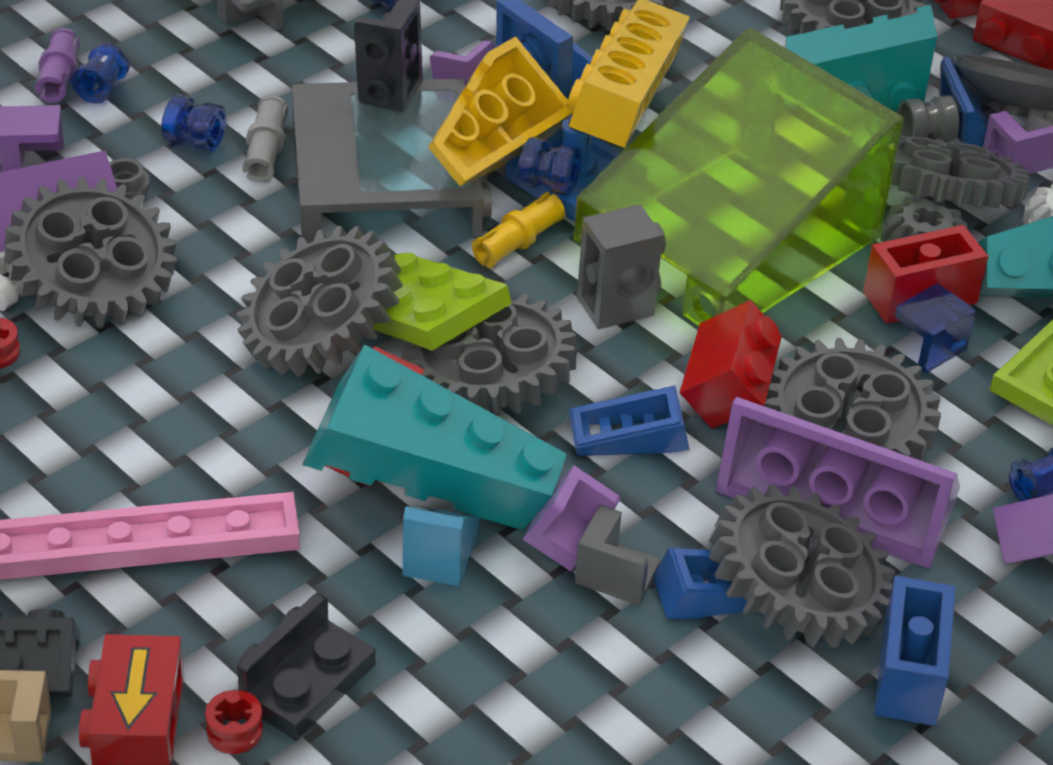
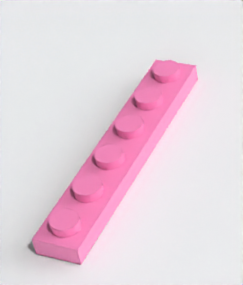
(148, 535)

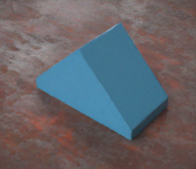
(437, 544)

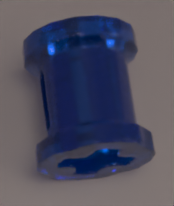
(100, 73)
(1032, 478)

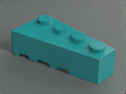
(432, 443)

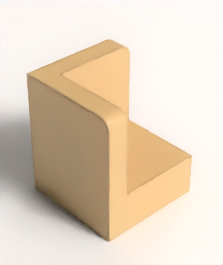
(23, 715)

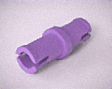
(57, 65)

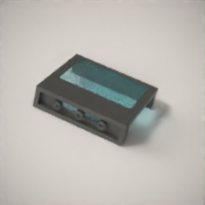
(375, 156)

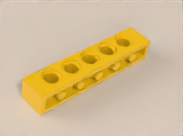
(626, 72)

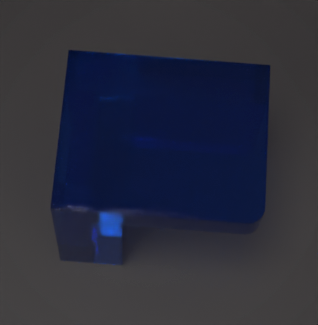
(941, 321)

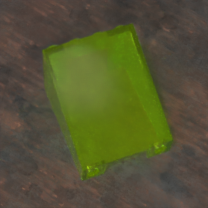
(756, 176)

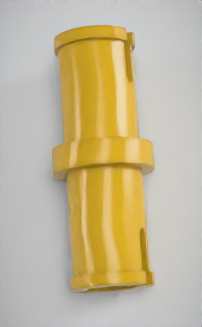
(518, 229)

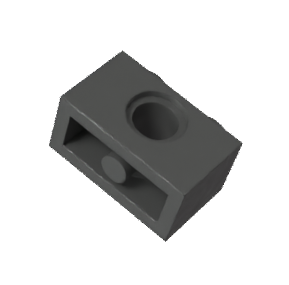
(620, 266)

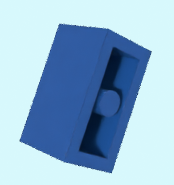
(915, 650)

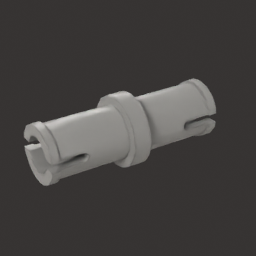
(265, 139)

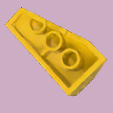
(498, 113)

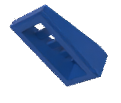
(658, 411)
(683, 588)

